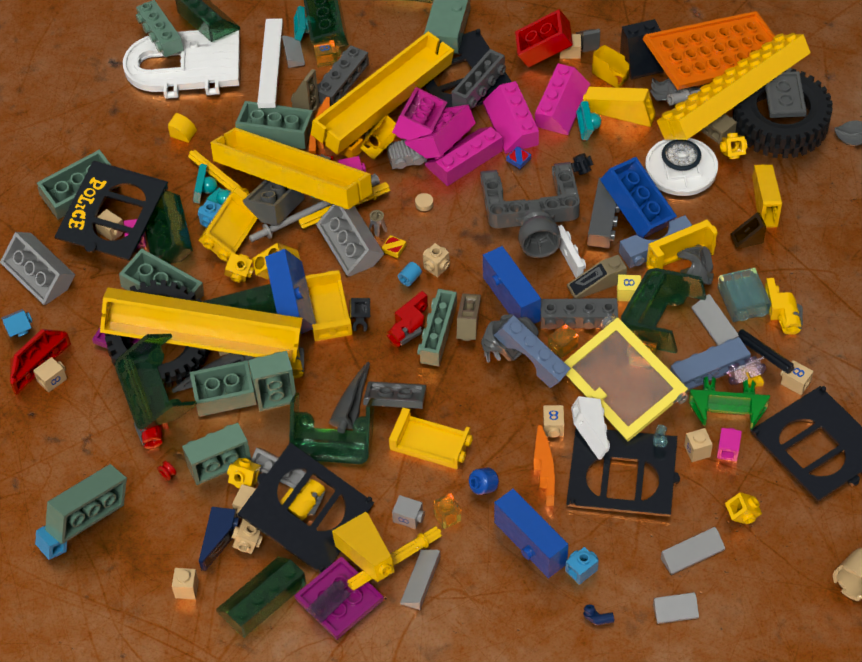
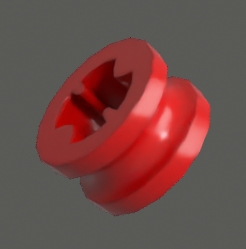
(166, 470)

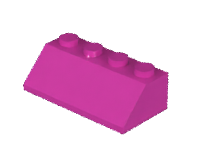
(561, 100)
(419, 115)
(511, 117)
(449, 129)
(466, 155)

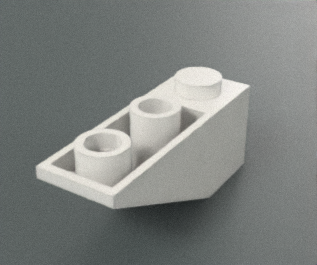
(590, 423)

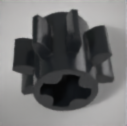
(582, 163)

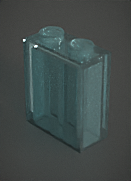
(744, 295)

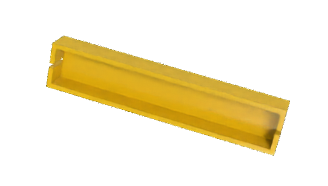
(733, 86)
(381, 92)
(292, 168)
(200, 324)

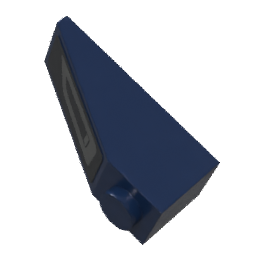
(218, 534)

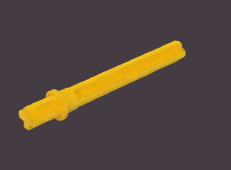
(215, 172)
(313, 218)
(421, 541)

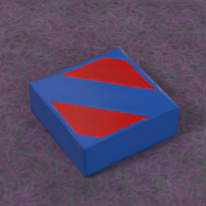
(518, 157)

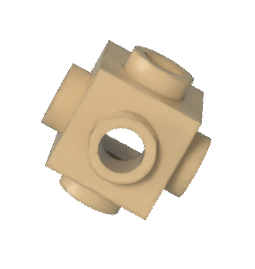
(436, 259)
(246, 537)

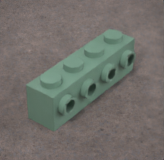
(159, 28)
(438, 327)

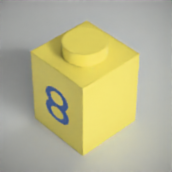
(627, 286)

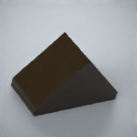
(750, 232)

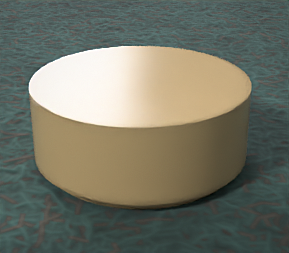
(424, 202)

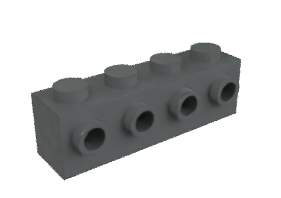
(343, 74)
(479, 79)
(603, 218)
(576, 312)

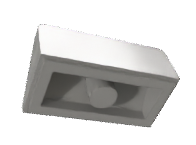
(293, 52)
(675, 608)

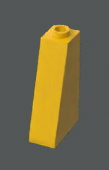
(622, 103)
(767, 194)
(364, 546)

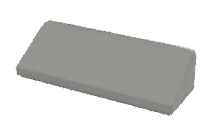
(714, 320)
(268, 459)
(692, 550)
(421, 578)

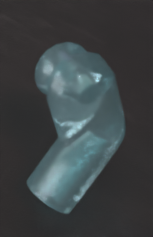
(658, 438)

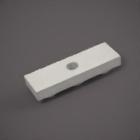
(571, 253)

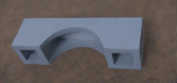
(635, 248)
(548, 365)

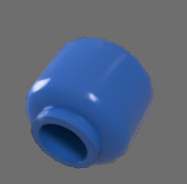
(483, 481)

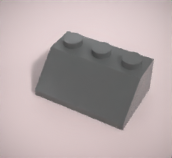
(272, 202)

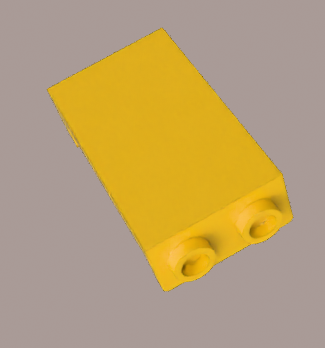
(229, 226)
(665, 249)
(328, 306)
(429, 440)

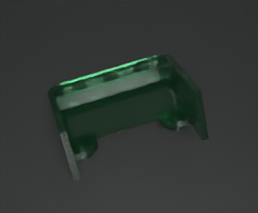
(650, 300)
(144, 386)
(329, 444)

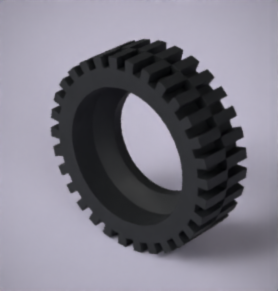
(786, 138)
(189, 358)

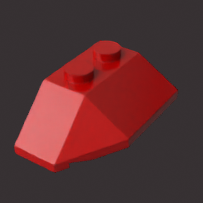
(33, 354)

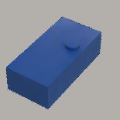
(638, 197)
(511, 285)
(290, 287)
(530, 533)

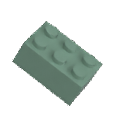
(272, 380)
(223, 388)
(215, 452)

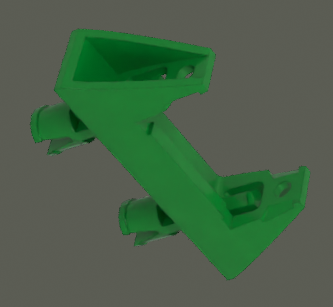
(728, 402)

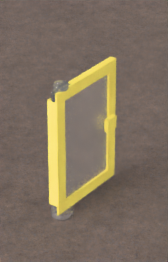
(625, 377)

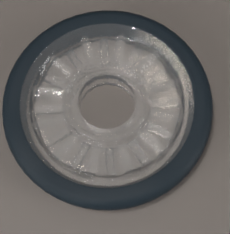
(692, 157)

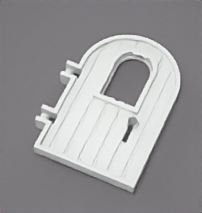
(200, 64)

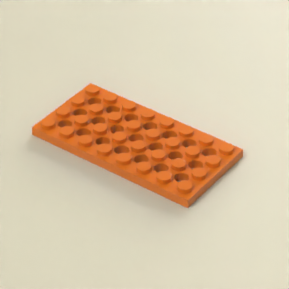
(677, 60)

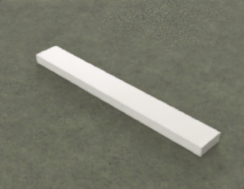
(270, 63)

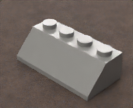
(349, 239)
(36, 267)

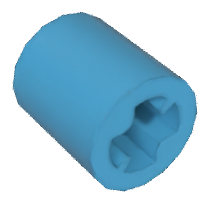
(409, 274)

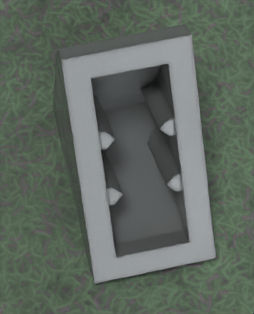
(590, 39)

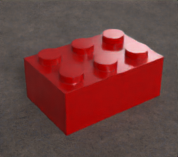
(543, 38)

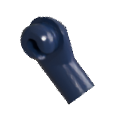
(596, 618)

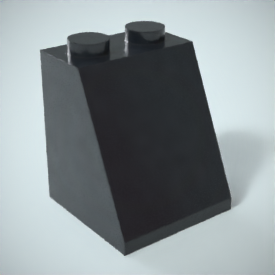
(636, 53)

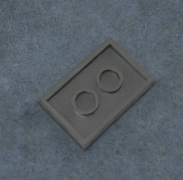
(785, 96)
(395, 394)

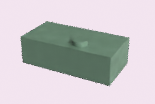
(448, 21)
(280, 124)
(61, 187)
(148, 267)
(85, 503)

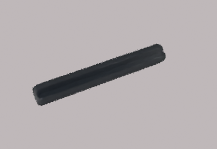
(768, 353)

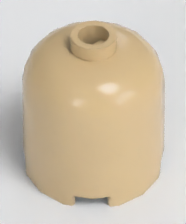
(849, 575)

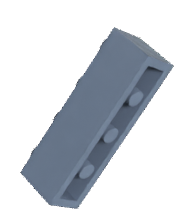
(710, 363)

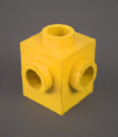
(739, 148)
(239, 267)
(243, 472)
(743, 508)

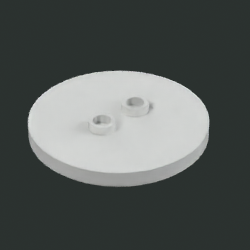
(682, 182)

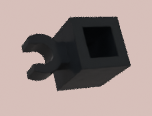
(359, 310)

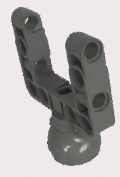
(538, 232)

